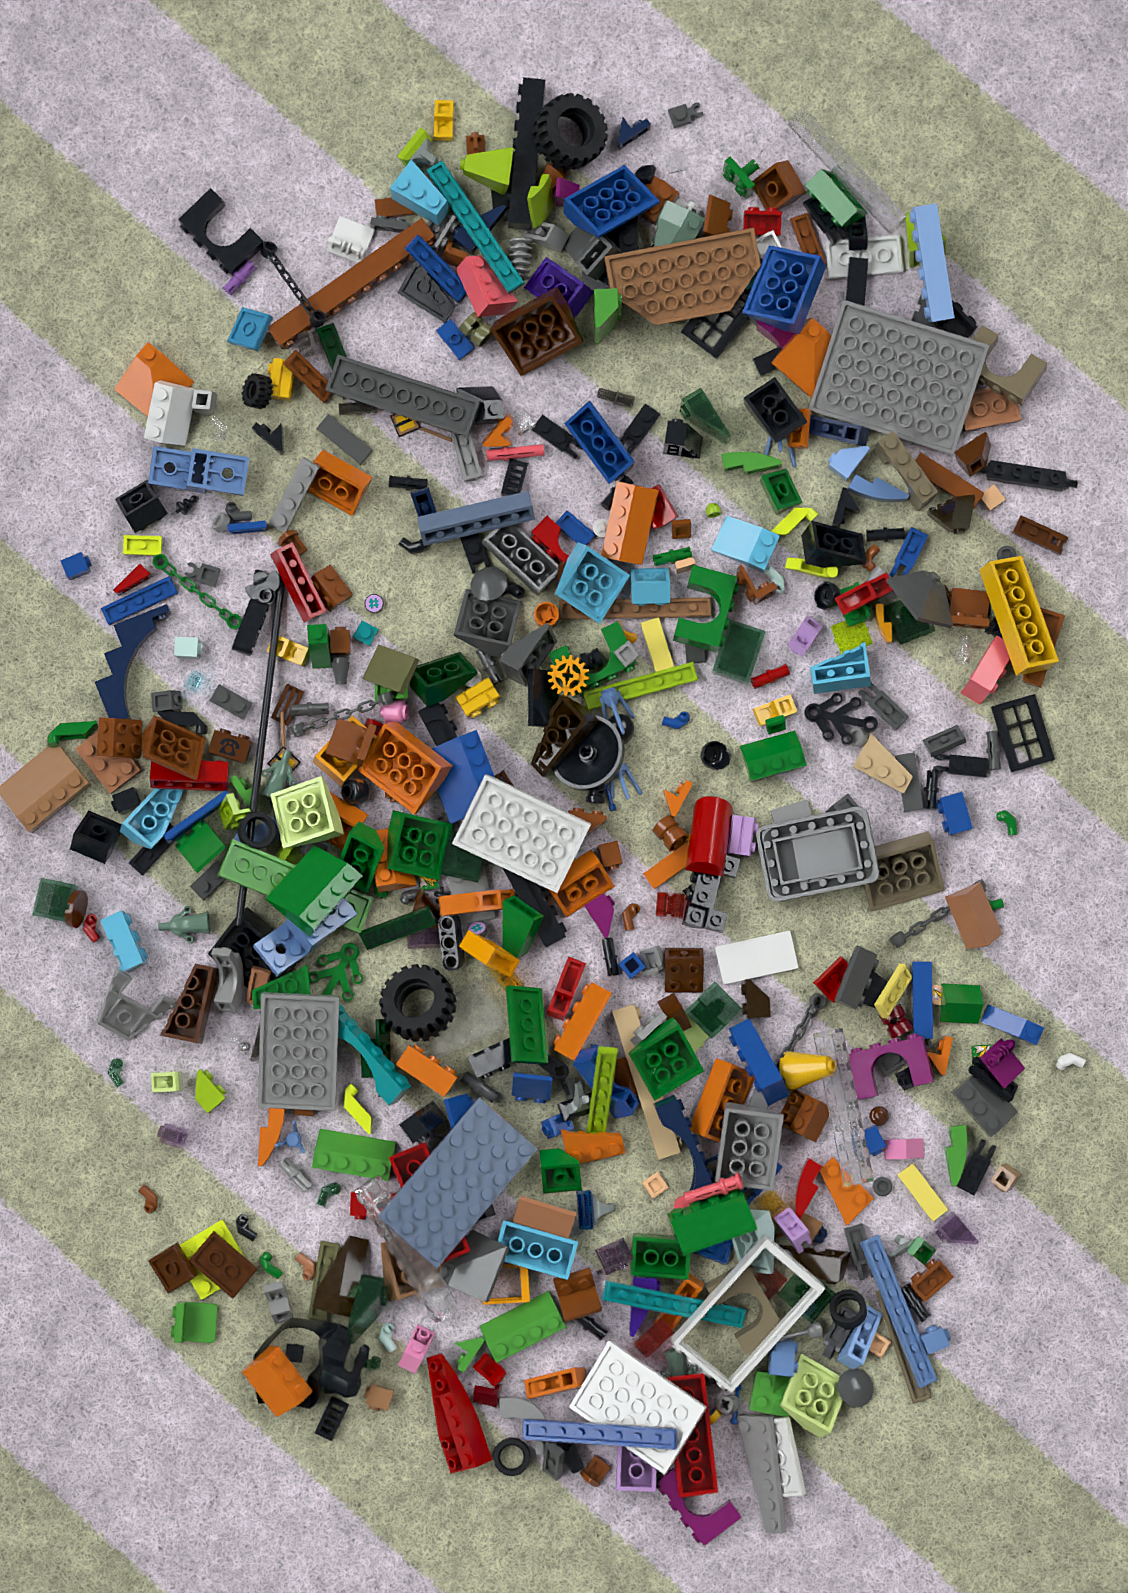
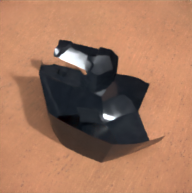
(333, 1349)

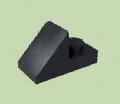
(275, 439)
(845, 503)

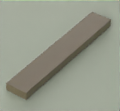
(917, 1394)

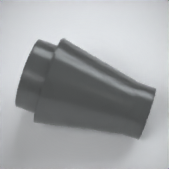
(340, 669)

